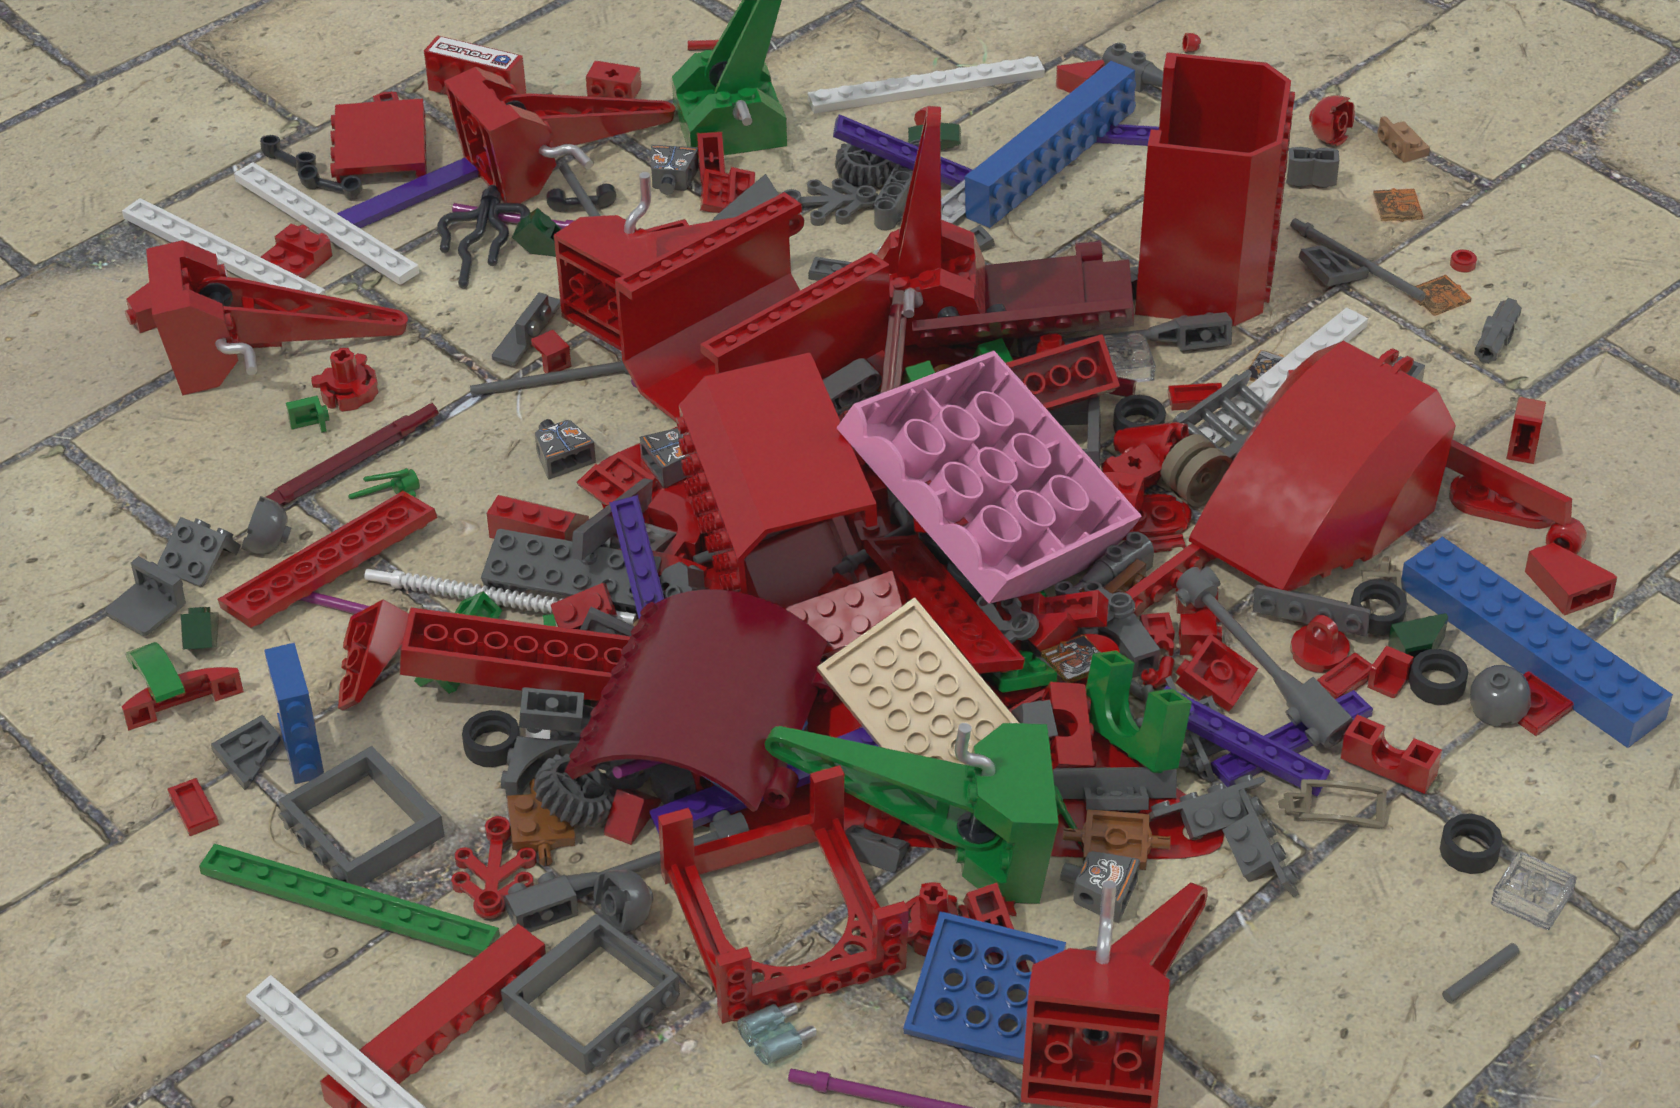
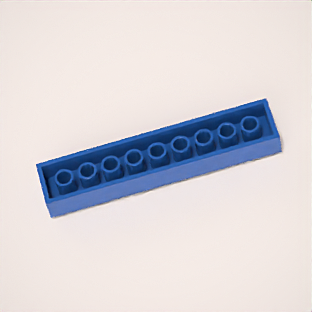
(1049, 144)
(1536, 641)

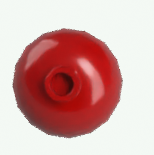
(1332, 118)

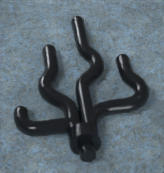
(488, 210)

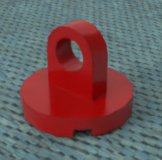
(1319, 645)

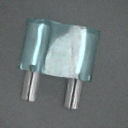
(770, 1033)

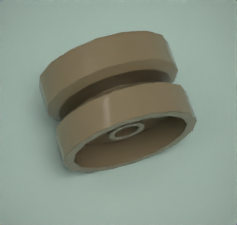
(1195, 469)

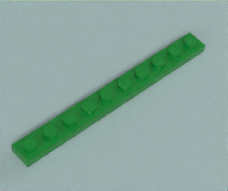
(348, 900)

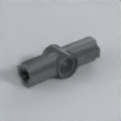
(1498, 330)

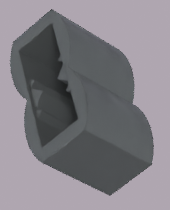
(1312, 167)

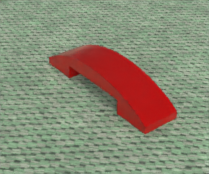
(218, 681)

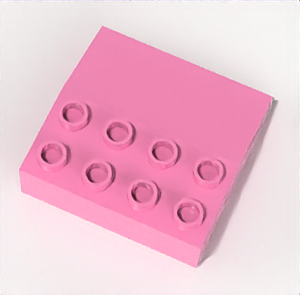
(1002, 464)

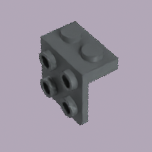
(195, 550)
(149, 600)

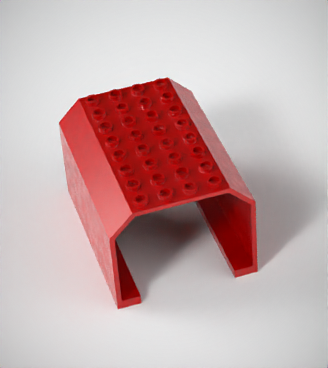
(1214, 188)
(736, 305)
(770, 460)

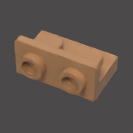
(1402, 140)

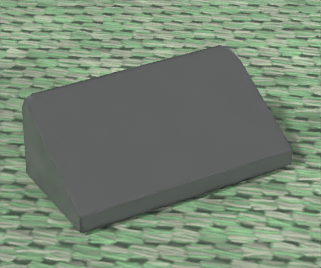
(876, 849)

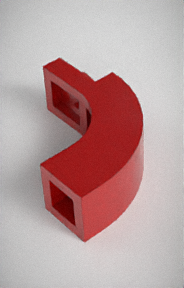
(676, 515)

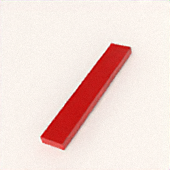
(1510, 483)

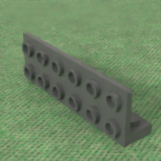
(549, 567)

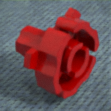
(347, 380)
(924, 913)

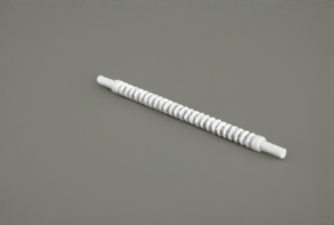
(399, 580)

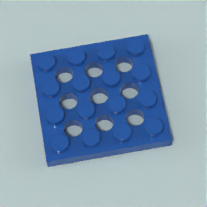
(942, 961)

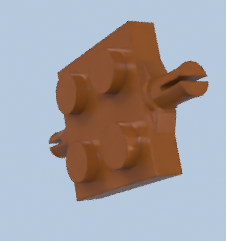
(535, 827)
(1117, 835)

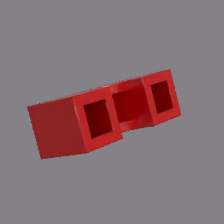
(1195, 624)
(1071, 712)
(1367, 748)

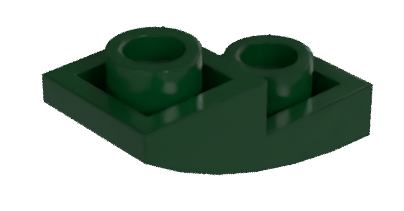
(949, 134)

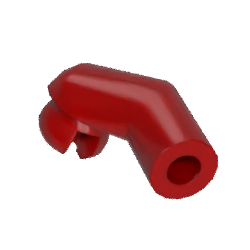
(1157, 678)

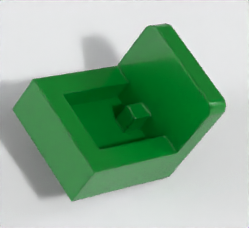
(307, 412)

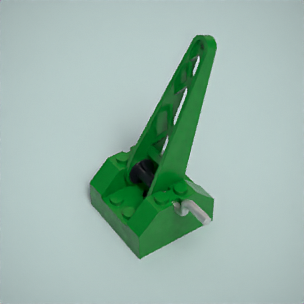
(732, 85)
(991, 808)

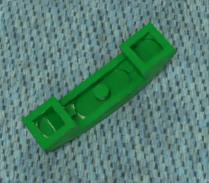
(156, 670)

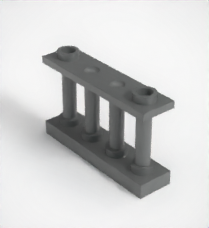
(1222, 398)

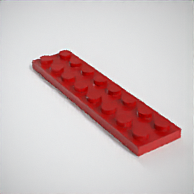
(326, 559)
(945, 602)

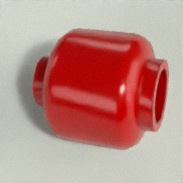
(1569, 537)

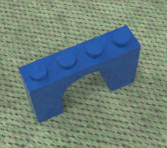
(294, 712)

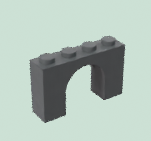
(1131, 639)

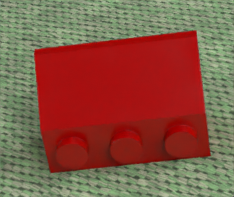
(532, 518)

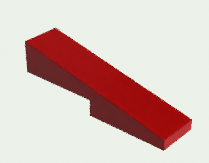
(1086, 608)

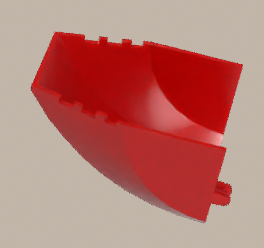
(1330, 469)

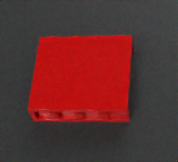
(378, 138)

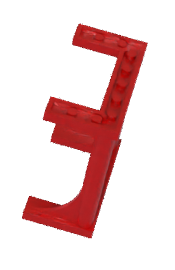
(732, 969)

